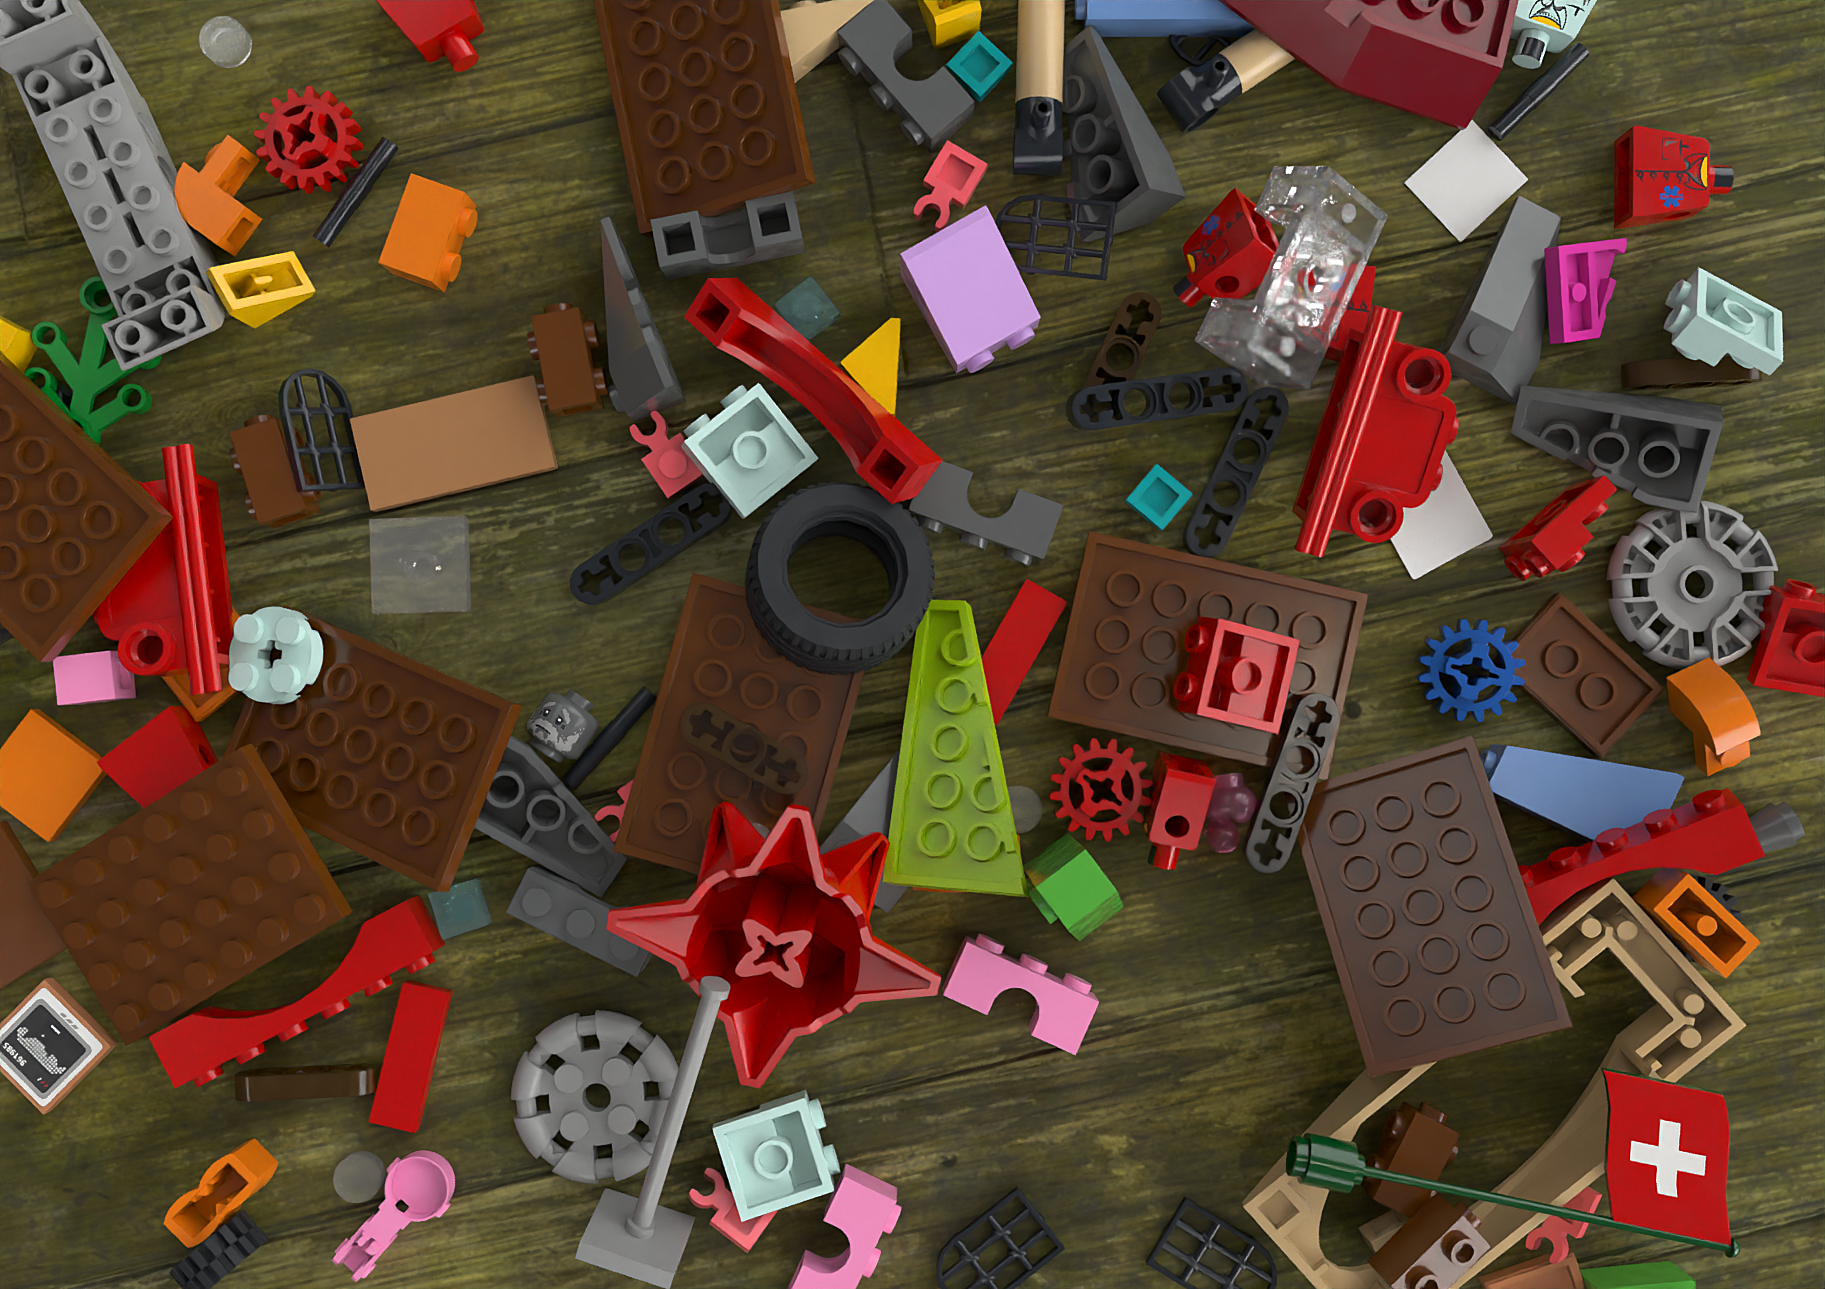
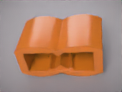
(220, 1193)

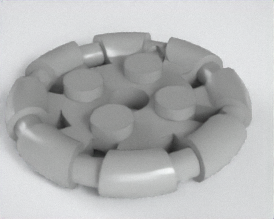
(1665, 588)
(568, 1102)

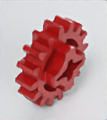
(312, 119)
(1114, 771)

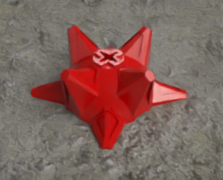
(781, 931)

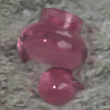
(1228, 802)

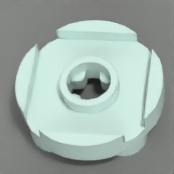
(251, 650)

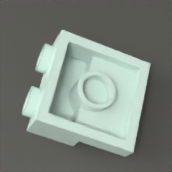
(1721, 319)
(747, 449)
(776, 1155)

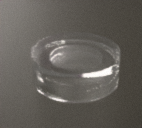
(225, 41)
(1025, 807)
(359, 1176)

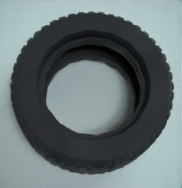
(856, 515)

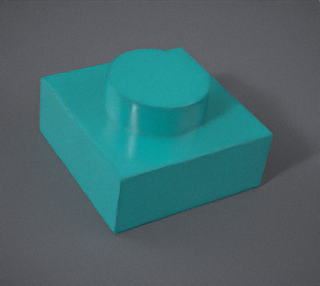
(979, 66)
(1158, 497)

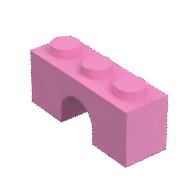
(984, 971)
(862, 1210)

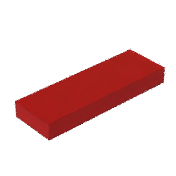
(1018, 643)
(410, 1056)

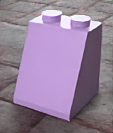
(970, 291)

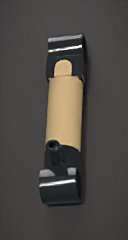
(1039, 88)
(1203, 90)

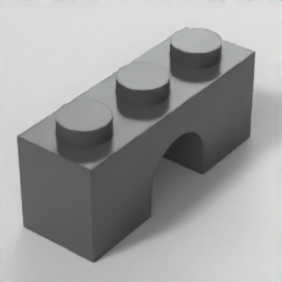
(929, 107)
(700, 244)
(1021, 531)
(575, 917)

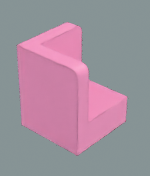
(92, 678)

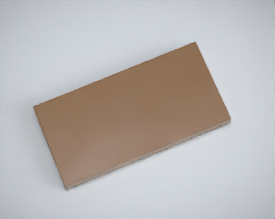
(453, 444)

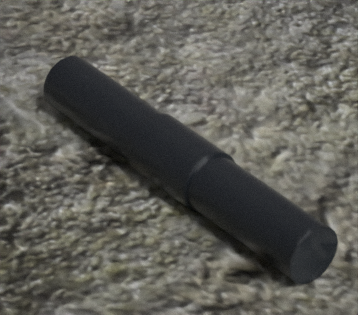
(1538, 91)
(355, 192)
(609, 737)

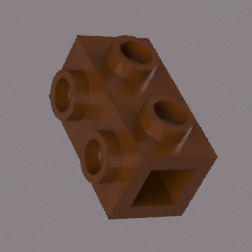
(565, 346)
(264, 462)
(1416, 1145)
(1431, 1247)

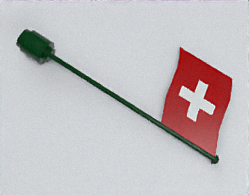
(1659, 1164)

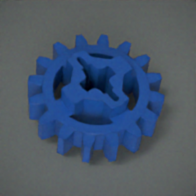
(1466, 689)

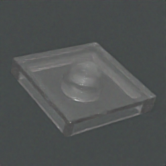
(420, 565)

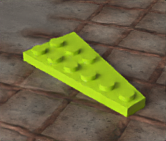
(951, 791)

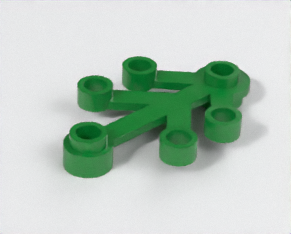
(89, 375)

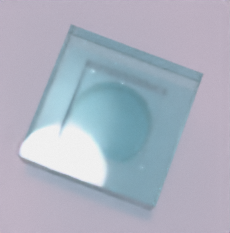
(807, 309)
(460, 909)

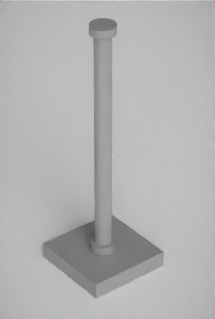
(636, 1233)

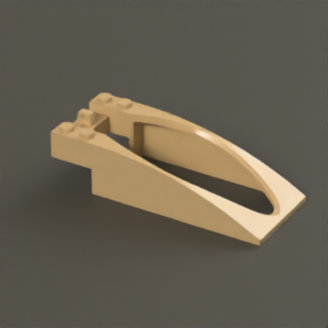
(1660, 1044)

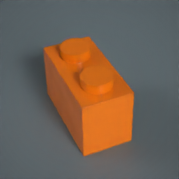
(429, 233)
(1695, 921)

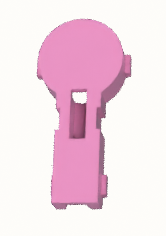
(424, 1184)

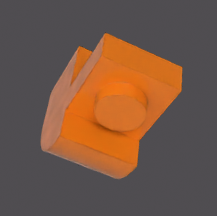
(208, 200)
(1715, 712)

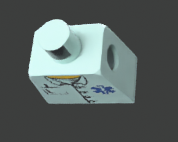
(1546, 27)

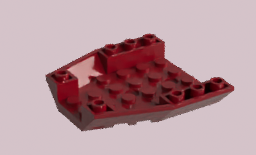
(1400, 53)

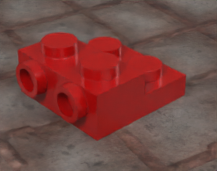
(1556, 533)
(1793, 640)
(1236, 674)

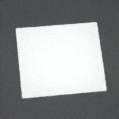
(1466, 181)

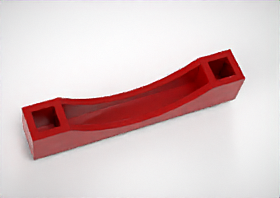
(872, 438)
(1703, 836)
(215, 1034)

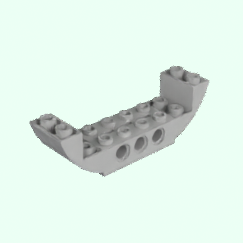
(112, 177)

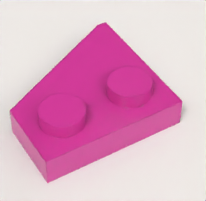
(1579, 288)

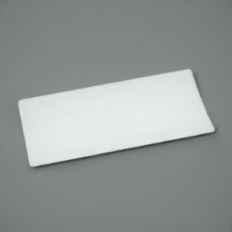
(1440, 526)

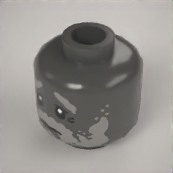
(562, 725)

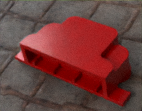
(1376, 437)
(177, 597)

